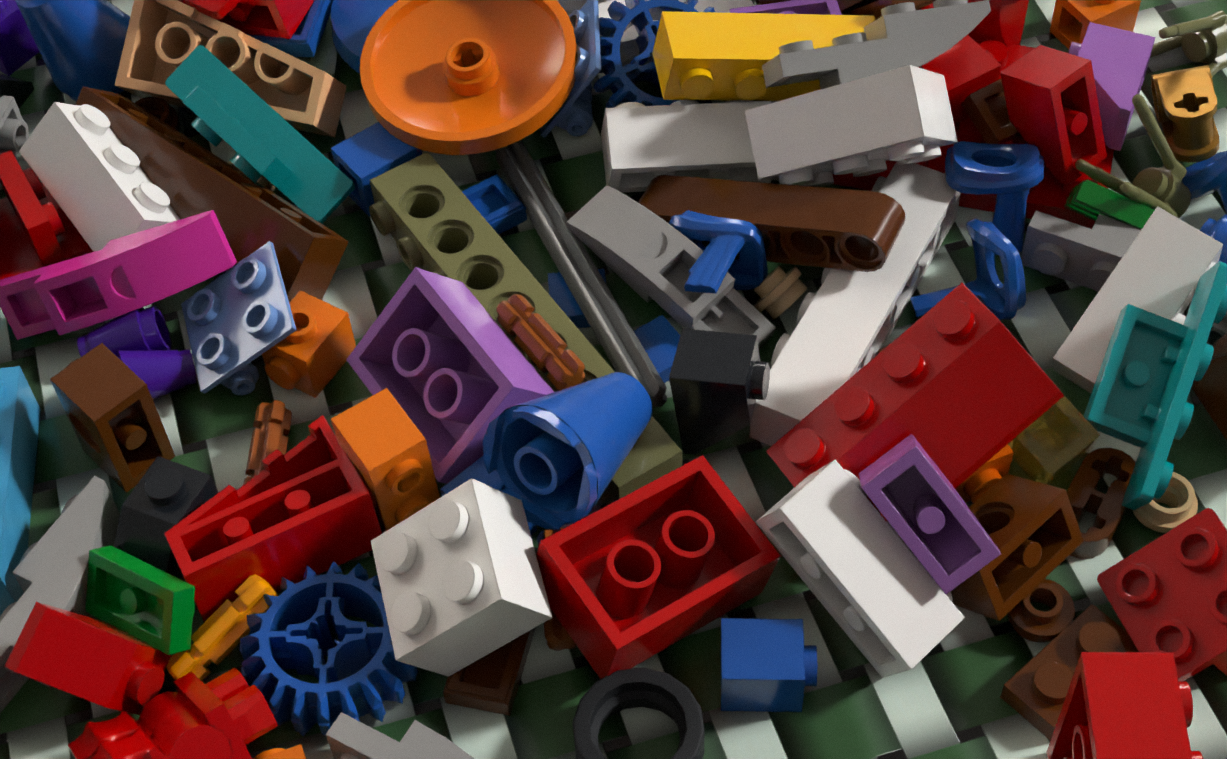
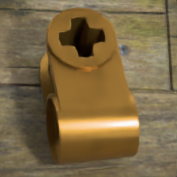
(1186, 108)

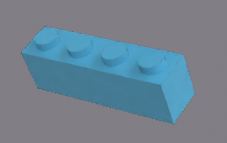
(17, 470)

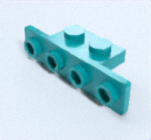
(258, 134)
(1148, 381)

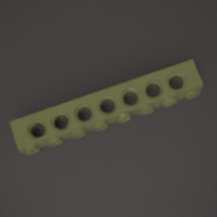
(448, 236)

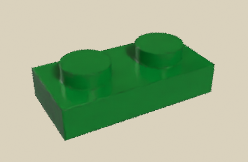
(140, 599)

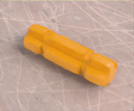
(222, 630)

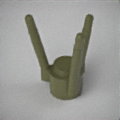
(1200, 39)
(1152, 185)

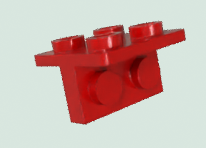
(32, 223)
(1176, 594)

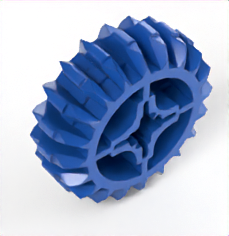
(619, 77)
(301, 630)

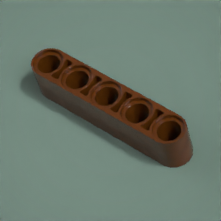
(796, 222)

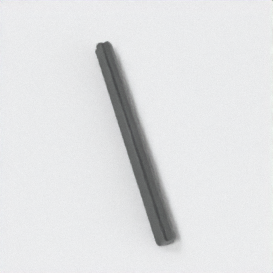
(579, 271)

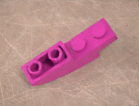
(116, 279)

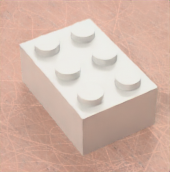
(852, 127)

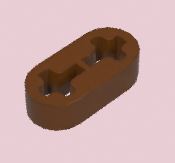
(1107, 506)

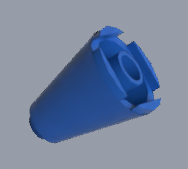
(78, 41)
(567, 446)

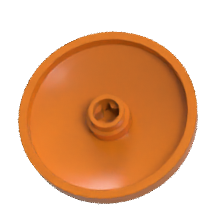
(468, 71)

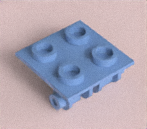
(577, 111)
(238, 321)

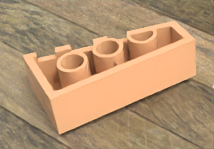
(168, 31)

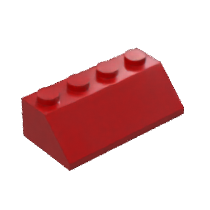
(946, 380)

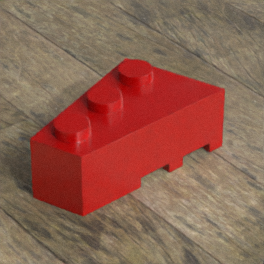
(291, 515)

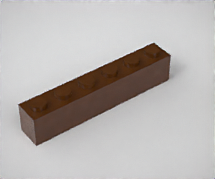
(204, 182)

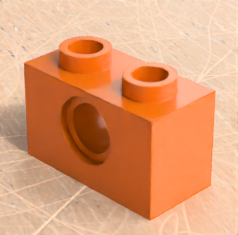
(388, 457)

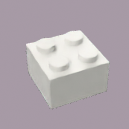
(460, 579)

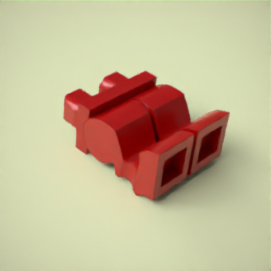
(193, 723)

